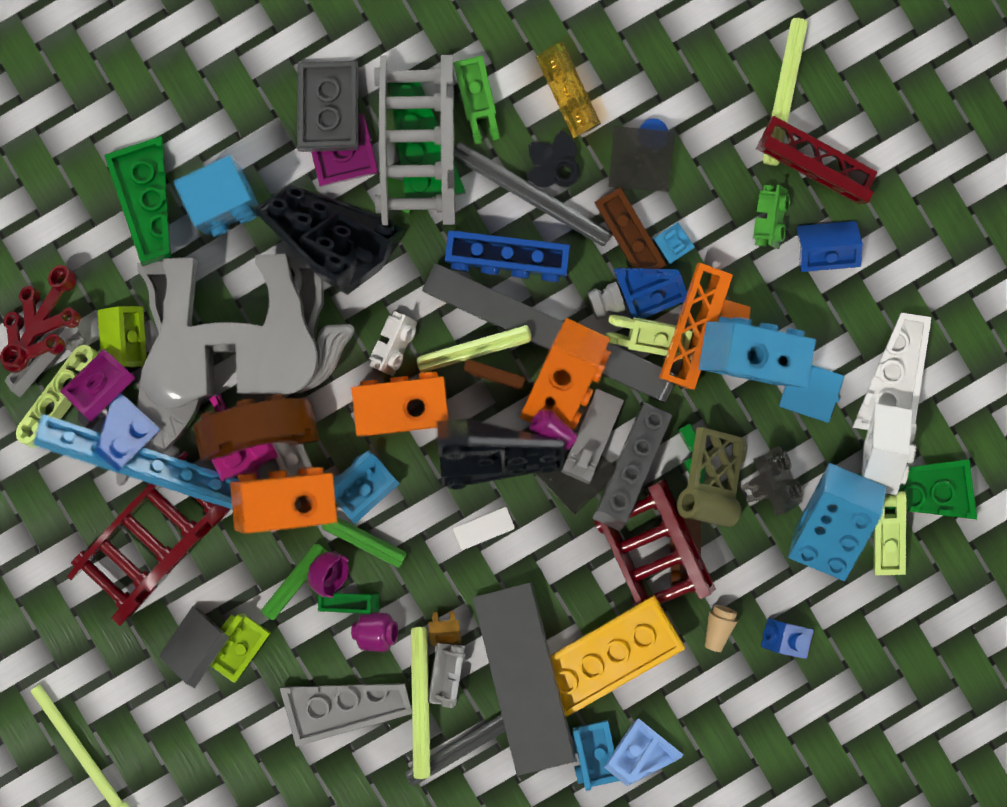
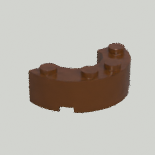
(256, 425)

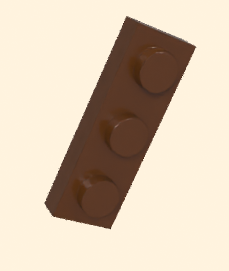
(629, 231)

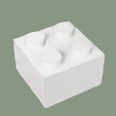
(889, 447)

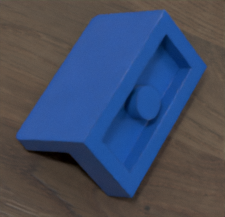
(829, 246)

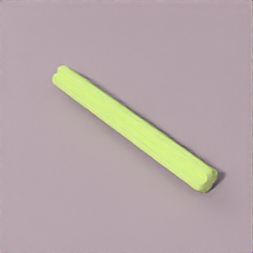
(788, 79)
(420, 703)

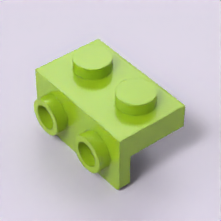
(242, 645)

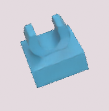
(673, 243)

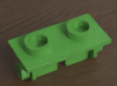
(775, 206)

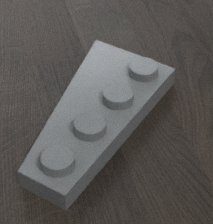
(338, 709)

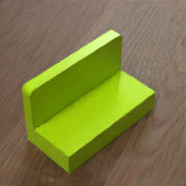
(123, 334)

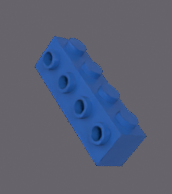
(506, 254)

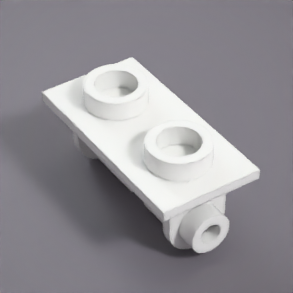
(389, 356)

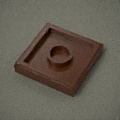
(494, 374)

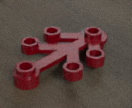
(19, 351)

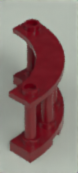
(166, 556)

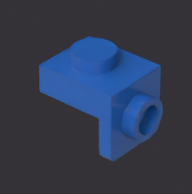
(787, 638)

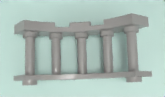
(442, 135)

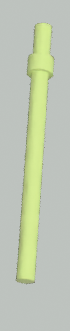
(77, 747)

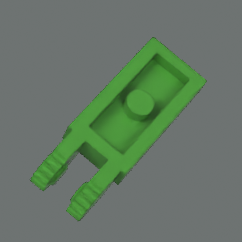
(476, 95)

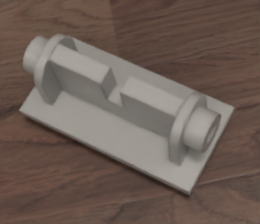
(446, 674)

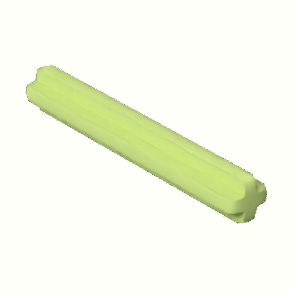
(474, 349)

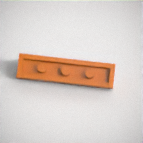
(709, 312)

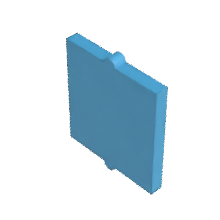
(818, 398)

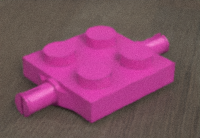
(244, 461)

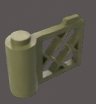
(709, 502)

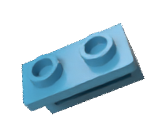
(363, 486)
(594, 749)

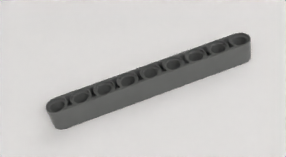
(511, 314)

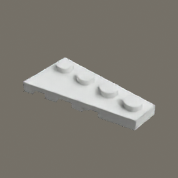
(899, 371)

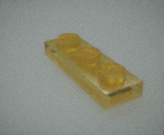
(568, 90)

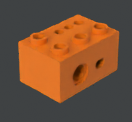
(565, 378)
(386, 405)
(270, 501)

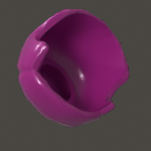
(327, 573)

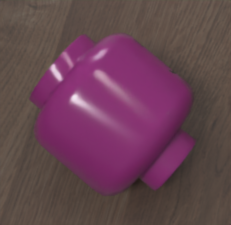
(375, 632)

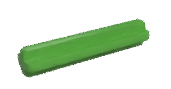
(366, 542)
(291, 584)

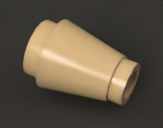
(720, 626)

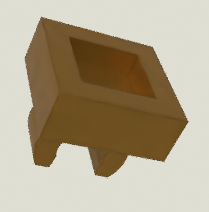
(444, 631)

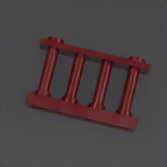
(684, 554)

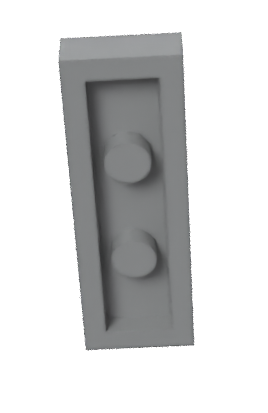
(20, 381)
(592, 436)

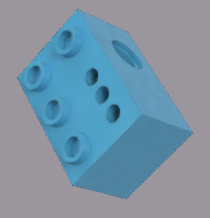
(217, 196)
(757, 353)
(837, 522)

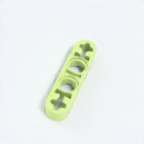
(53, 394)

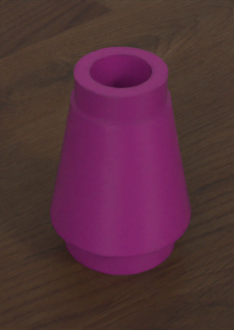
(551, 426)

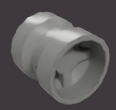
(607, 300)

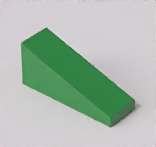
(350, 603)

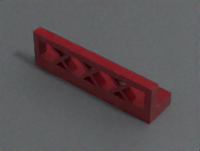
(814, 167)

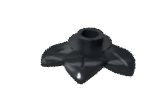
(550, 159)

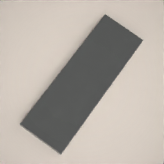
(524, 679)

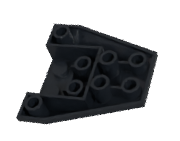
(330, 236)
(485, 453)

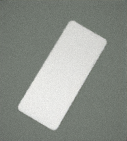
(483, 528)

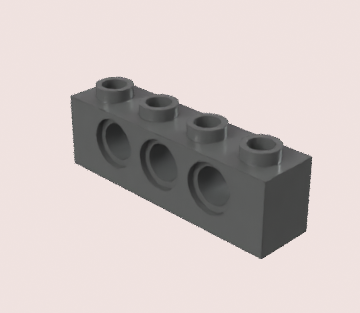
(632, 467)

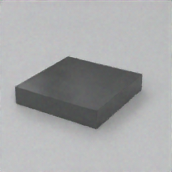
(193, 646)

